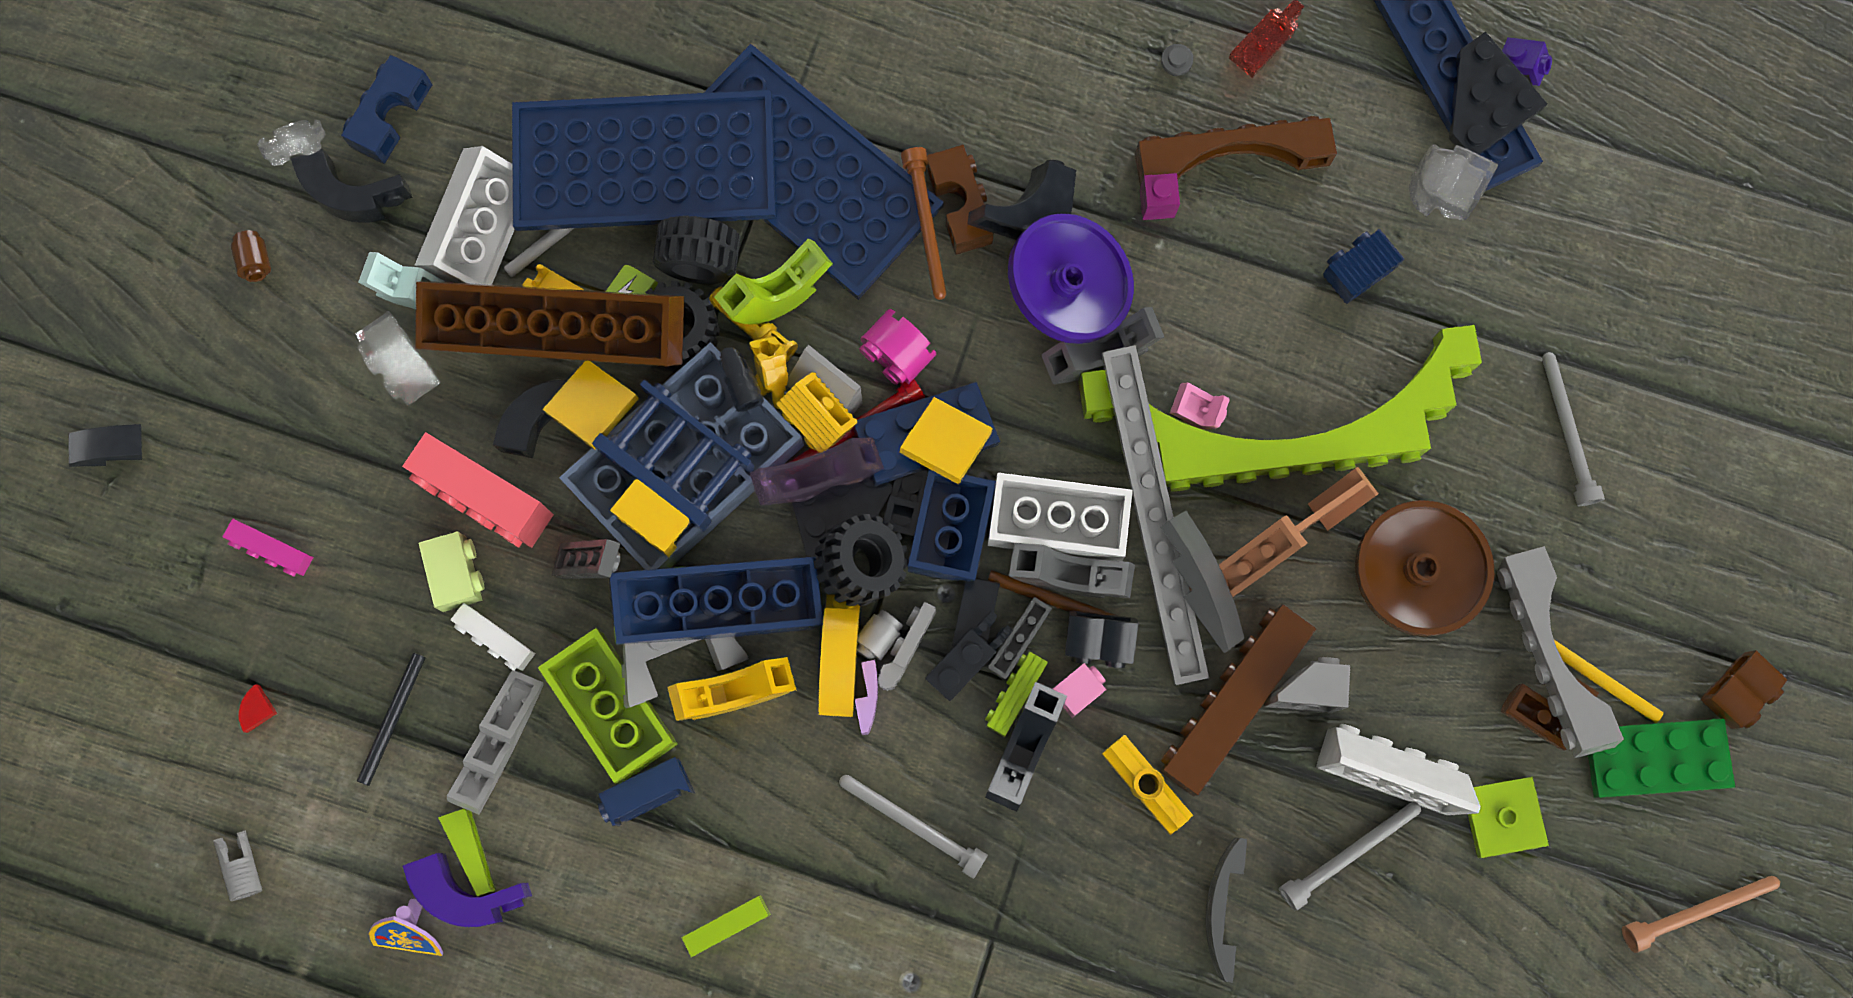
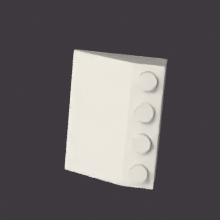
(1397, 771)

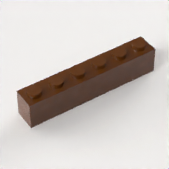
(1236, 700)

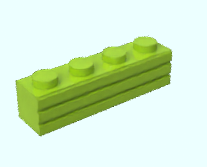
(1017, 693)

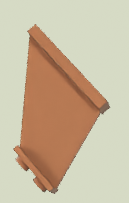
(1284, 537)

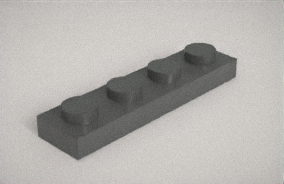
(587, 559)

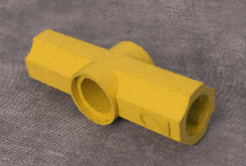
(1162, 801)

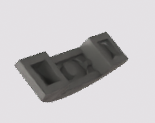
(1223, 954)

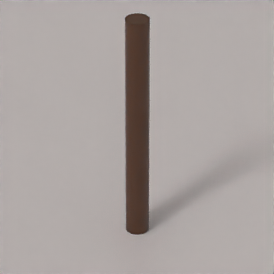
(1046, 596)

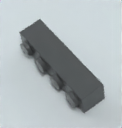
(1019, 639)

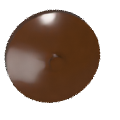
(1424, 568)

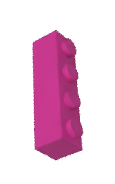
(267, 547)

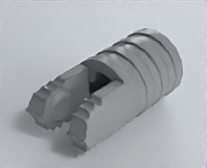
(241, 874)

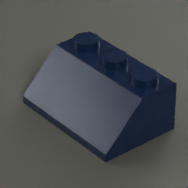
(951, 527)

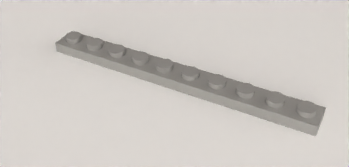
(1153, 511)

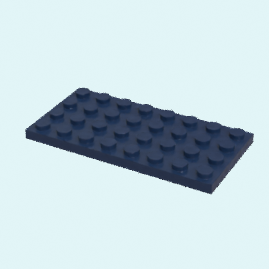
(643, 160)
(830, 179)

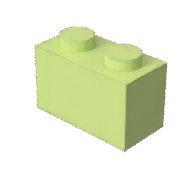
(451, 571)

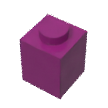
(1159, 196)

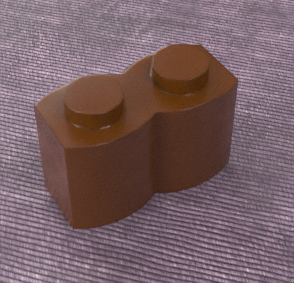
(1745, 690)

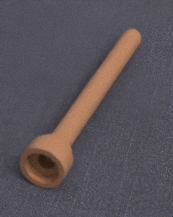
(1641, 935)

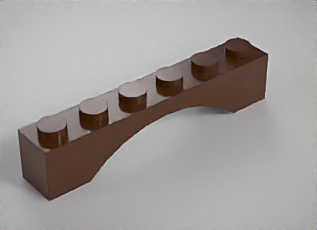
(1298, 144)

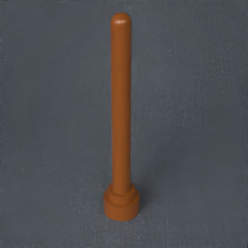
(915, 162)

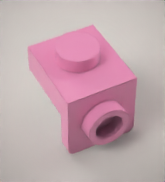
(1199, 407)

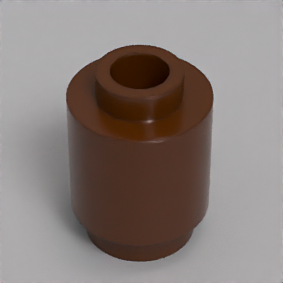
(250, 256)

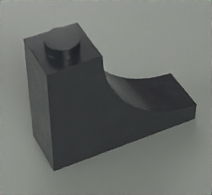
(1047, 193)

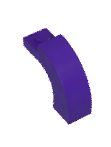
(442, 897)

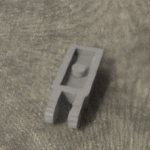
(905, 648)

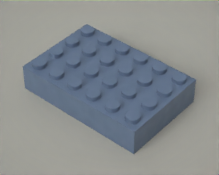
(703, 394)

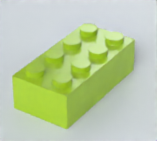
(592, 691)

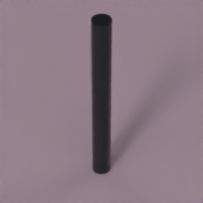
(391, 719)

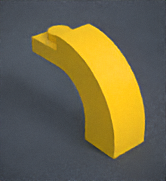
(838, 658)
(732, 691)

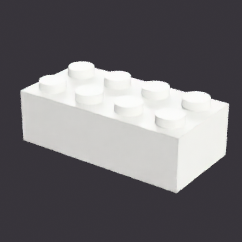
(1062, 515)

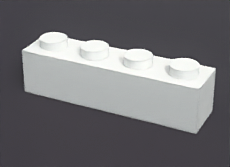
(489, 634)

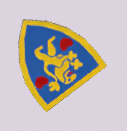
(403, 933)

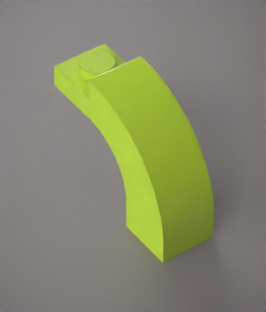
(778, 293)

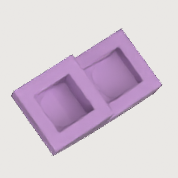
(867, 706)

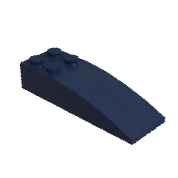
(715, 601)

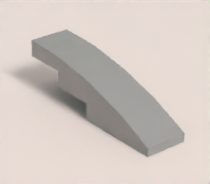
(495, 742)

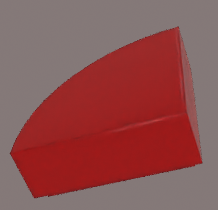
(255, 709)

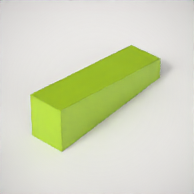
(467, 845)
(726, 926)

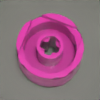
(897, 348)

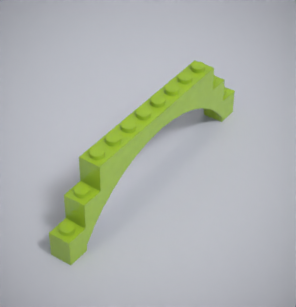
(1388, 433)

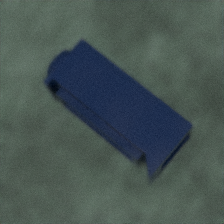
(644, 792)

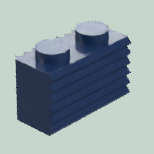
(1362, 266)

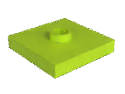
(1507, 818)

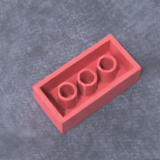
(472, 487)

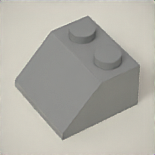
(839, 383)
(1317, 687)

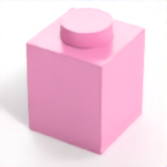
(1081, 688)

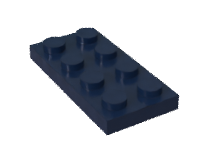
(894, 425)

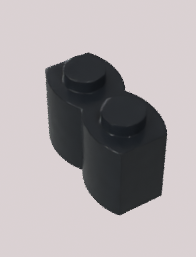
(1101, 638)

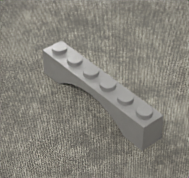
(1585, 719)

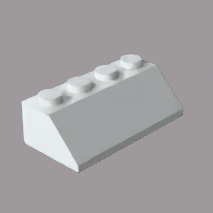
(472, 221)

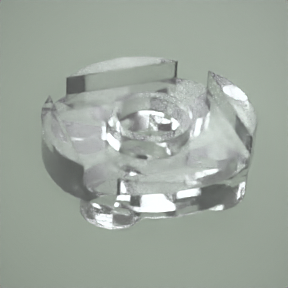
(292, 140)

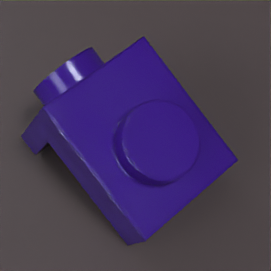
(1529, 57)

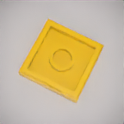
(590, 403)
(946, 440)

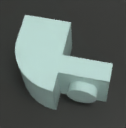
(393, 280)

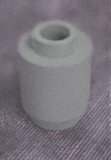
(878, 635)

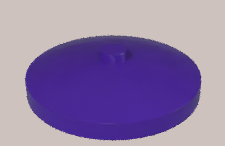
(1070, 278)

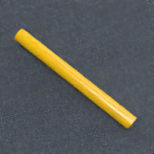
(1609, 683)

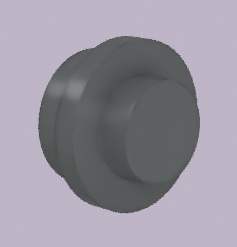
(1177, 59)

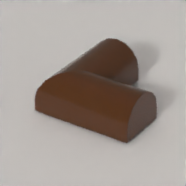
(1533, 713)

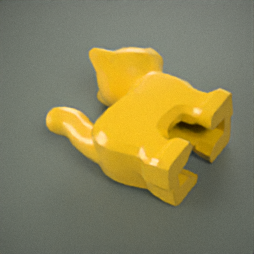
(770, 367)

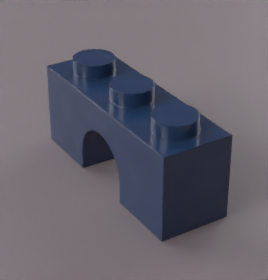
(394, 85)

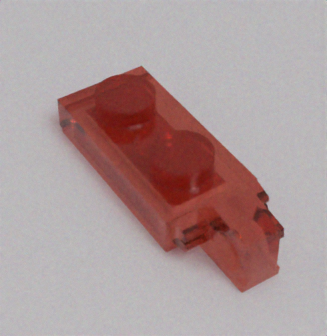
(1266, 38)

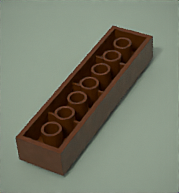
(550, 323)

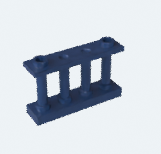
(669, 487)

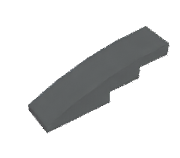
(1210, 593)

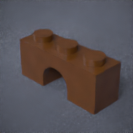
(954, 173)

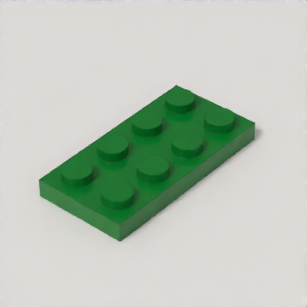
(1664, 760)

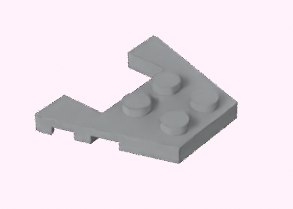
(638, 680)

